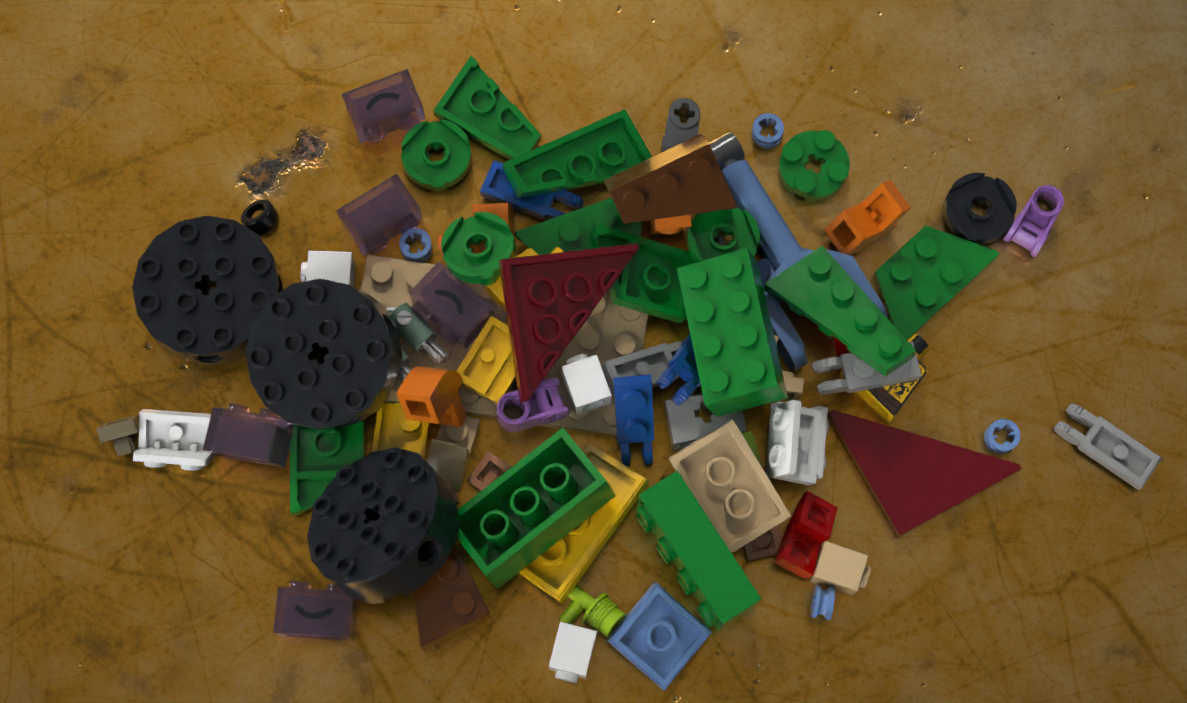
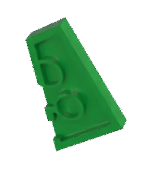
(486, 113)

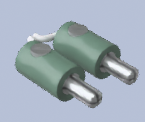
(416, 333)

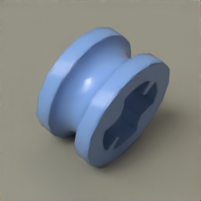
(765, 119)
(412, 234)
(998, 425)
(822, 602)

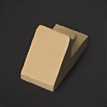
(453, 449)

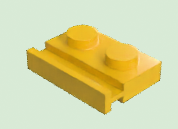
(489, 362)
(396, 431)

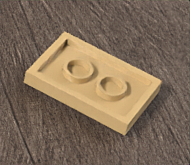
(730, 485)

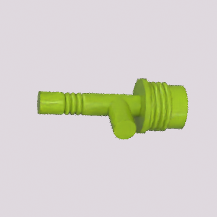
(600, 612)

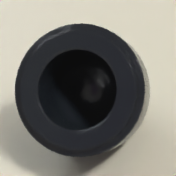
(263, 223)

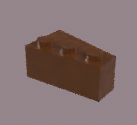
(672, 184)
(448, 603)

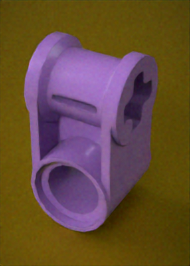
(1033, 224)
(536, 410)

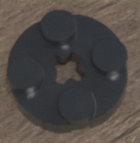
(983, 189)

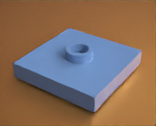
(659, 636)

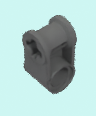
(675, 130)

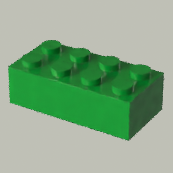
(731, 333)
(531, 507)
(697, 552)

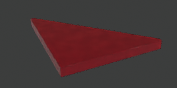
(551, 301)
(915, 474)

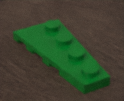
(579, 157)
(842, 310)

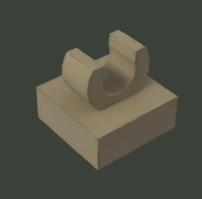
(120, 433)

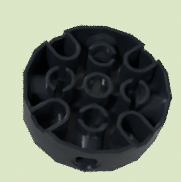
(183, 267)
(288, 345)
(383, 525)

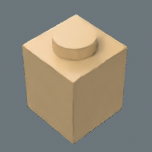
(841, 568)

